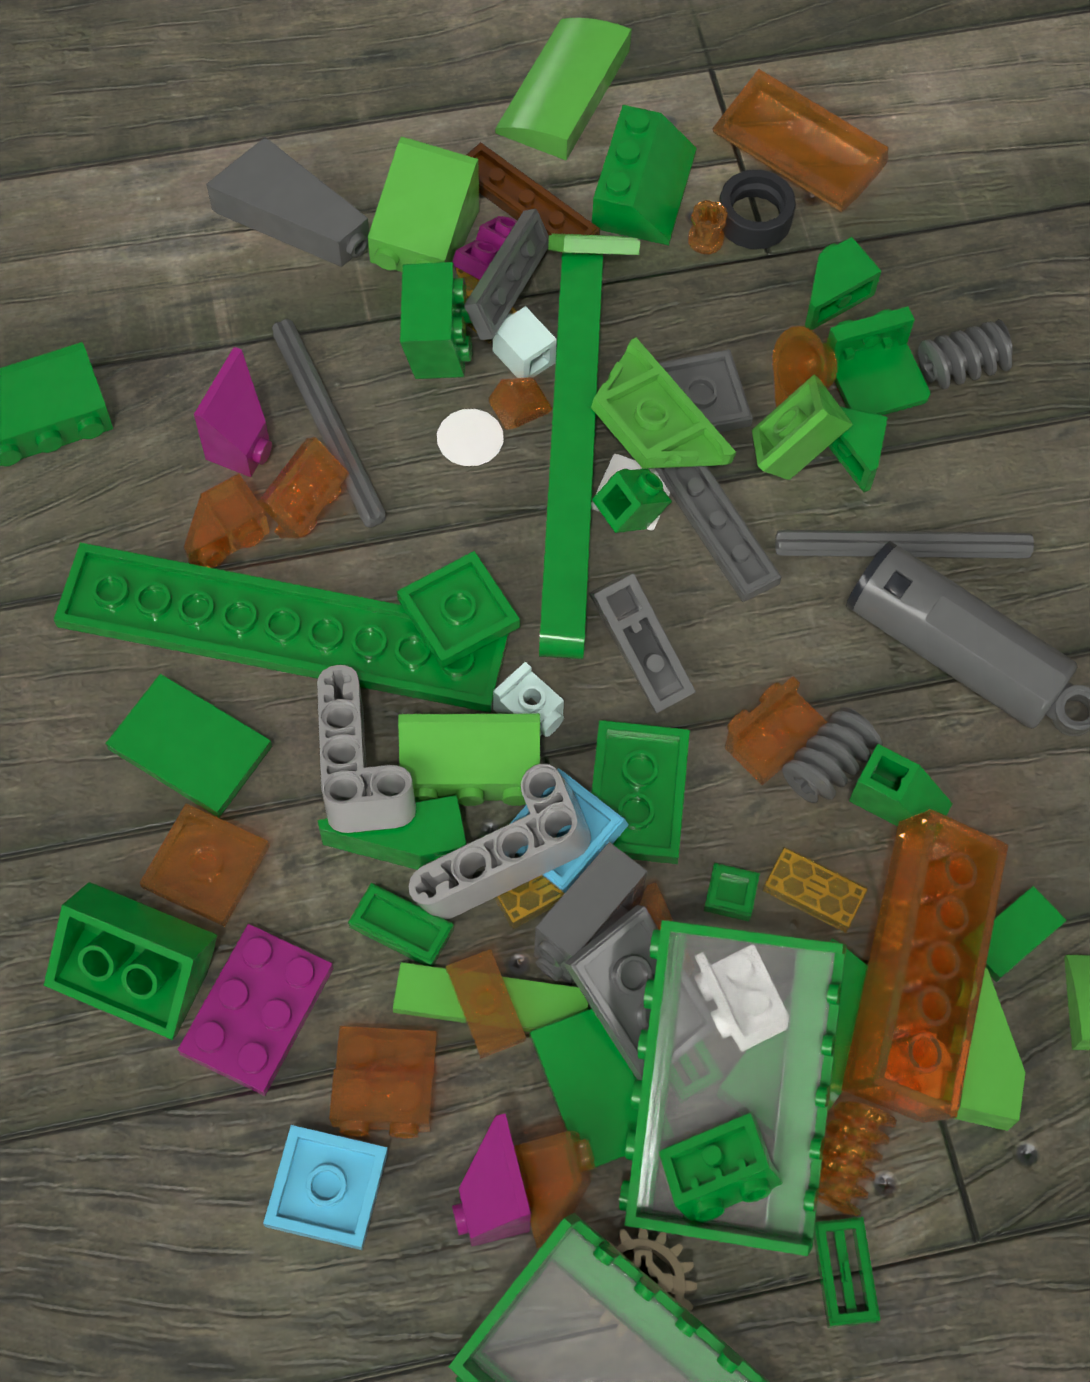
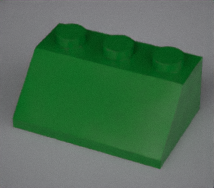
(643, 177)
(49, 404)
(128, 959)

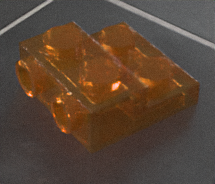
(383, 1081)

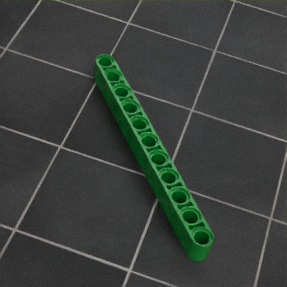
(571, 458)

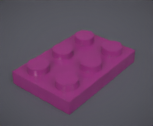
(256, 1009)

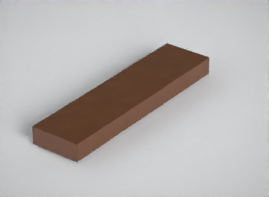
(517, 192)

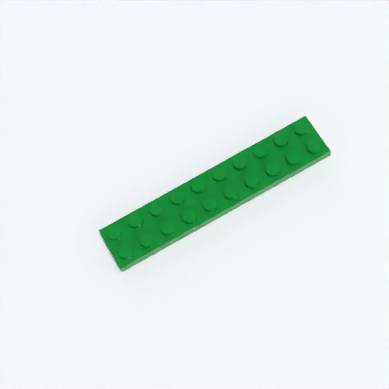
(267, 625)

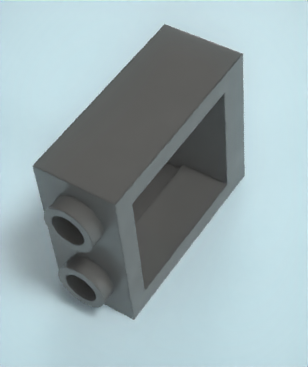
(590, 906)

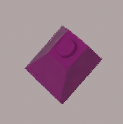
(232, 419)
(493, 1190)

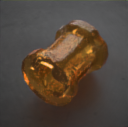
(707, 221)

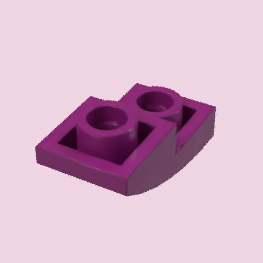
(478, 254)

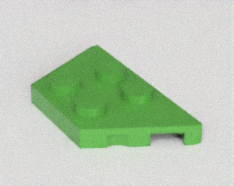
(656, 416)

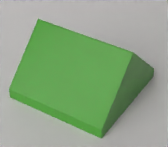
(798, 430)

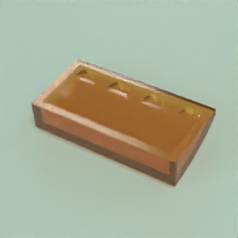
(802, 141)

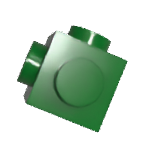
(631, 499)

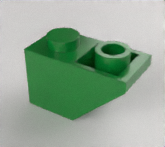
(897, 788)

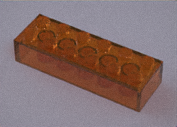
(926, 968)

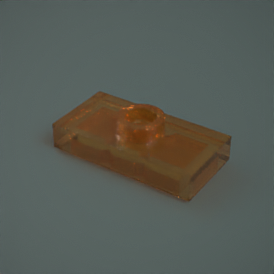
(485, 1003)

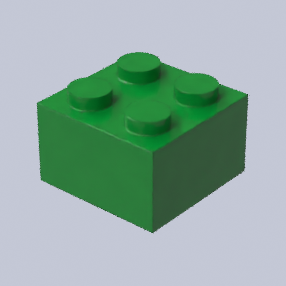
(434, 320)

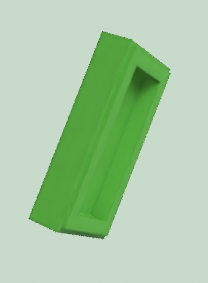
(594, 244)

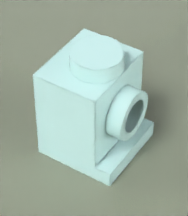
(522, 685)

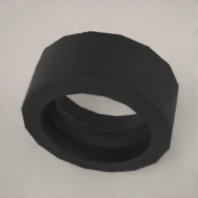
(765, 186)

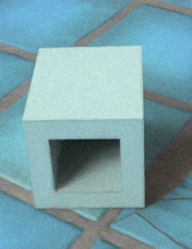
(525, 344)

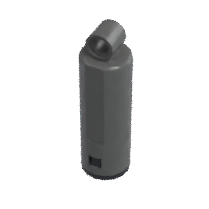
(968, 640)

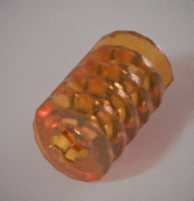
(848, 1151)

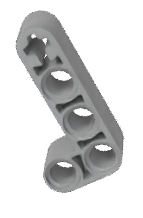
(353, 794)
(436, 885)

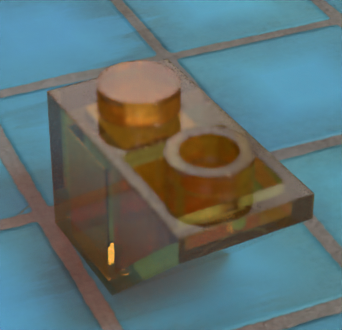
(224, 523)

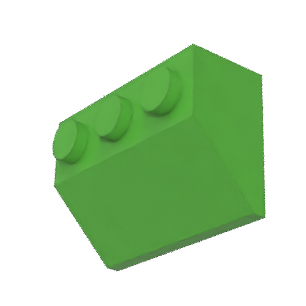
(469, 755)

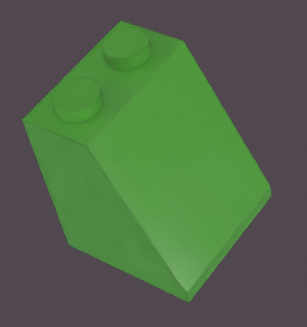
(424, 206)

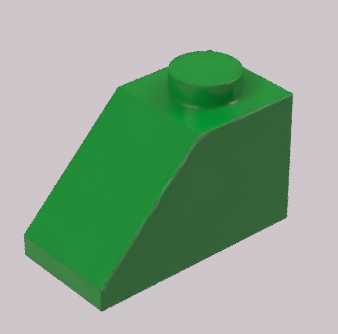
(840, 282)

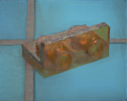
(303, 489)
(773, 730)

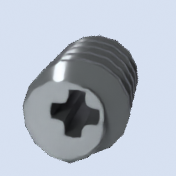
(966, 352)
(831, 753)

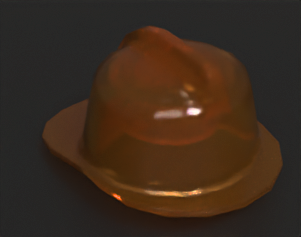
(797, 358)

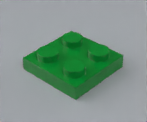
(458, 609)

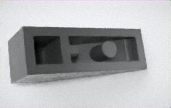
(642, 641)

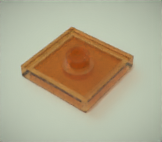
(204, 864)

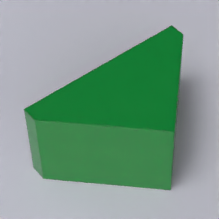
(861, 446)

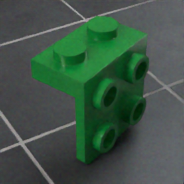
(876, 363)

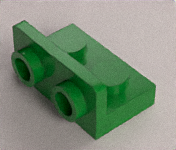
(719, 1169)

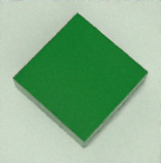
(731, 892)

